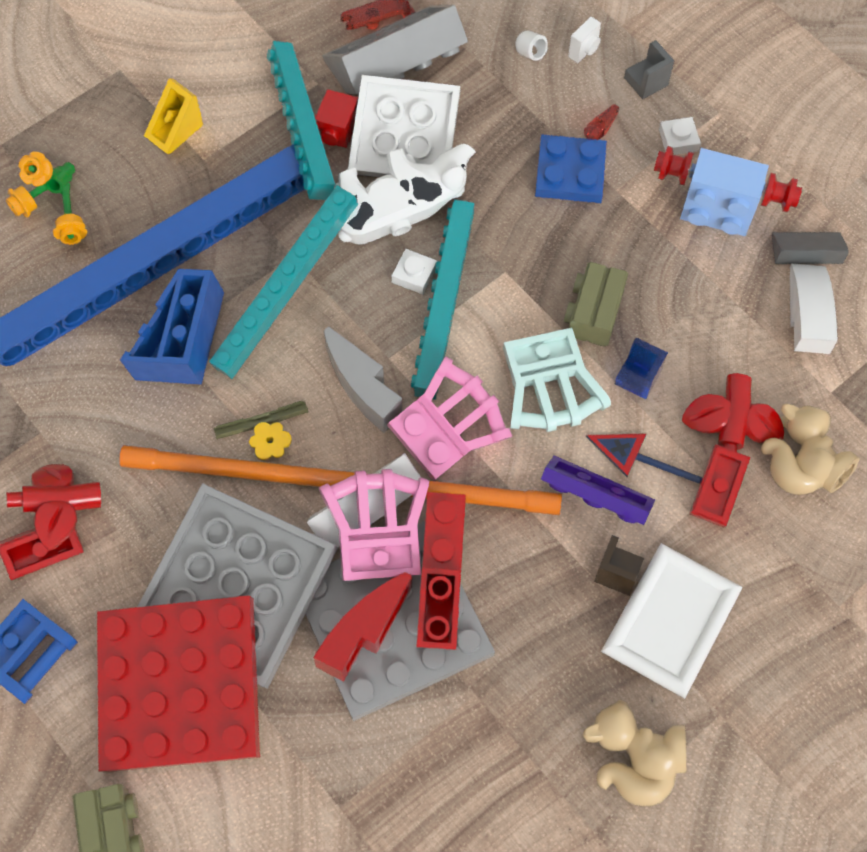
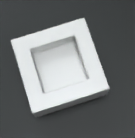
(585, 40)
(680, 135)
(414, 271)

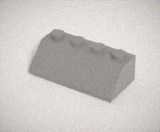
(398, 47)

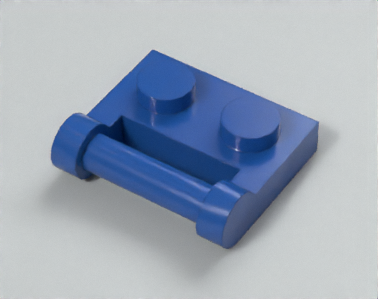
(18, 638)

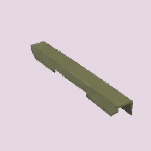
(271, 417)

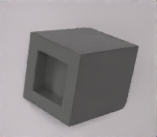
(651, 73)

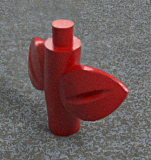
(734, 415)
(55, 502)

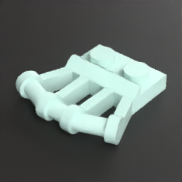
(548, 359)

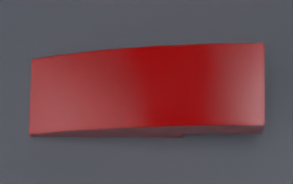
(363, 627)

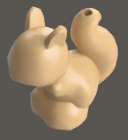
(816, 462)
(652, 756)

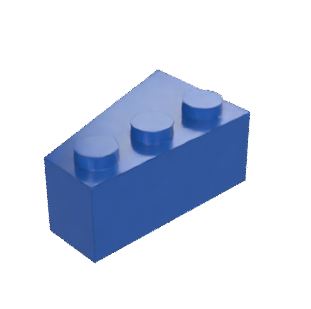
(180, 333)

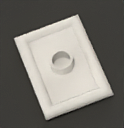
(672, 620)

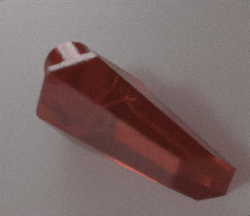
(600, 124)

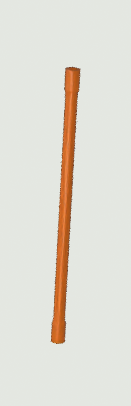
(153, 459)

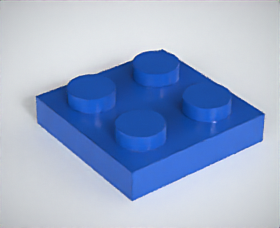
(571, 168)

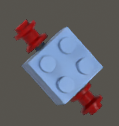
(725, 188)

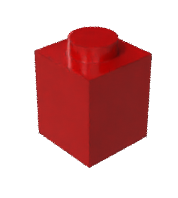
(336, 118)

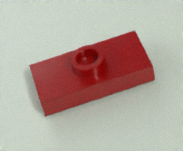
(719, 485)

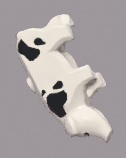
(404, 195)

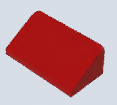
(26, 553)

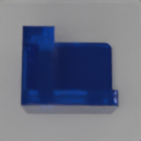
(641, 368)

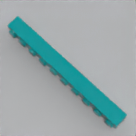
(300, 121)
(284, 282)
(445, 295)

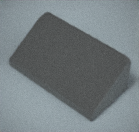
(809, 248)

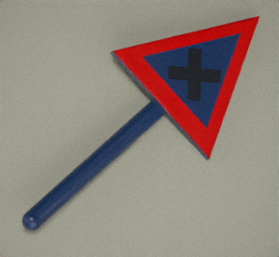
(624, 450)

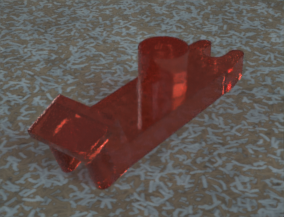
(373, 12)

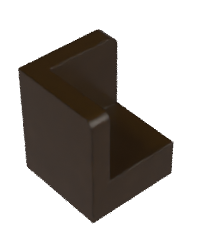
(618, 568)

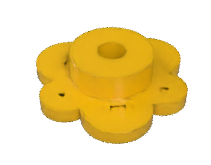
(266, 433)

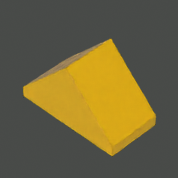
(174, 117)

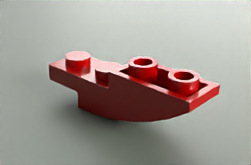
(441, 571)

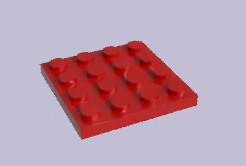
(177, 684)

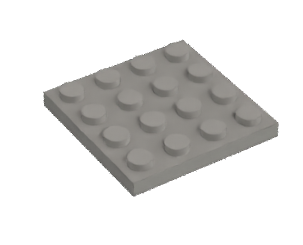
(243, 551)
(399, 664)

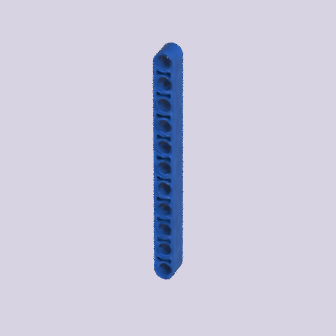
(148, 256)

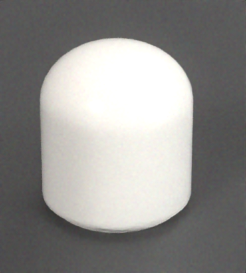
(525, 43)

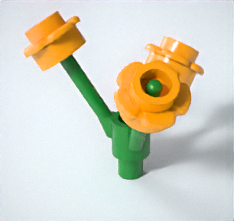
(39, 171)

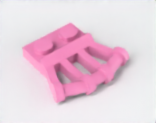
(432, 437)
(377, 550)

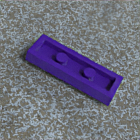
(597, 490)

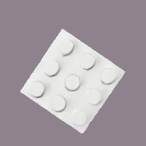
(401, 116)

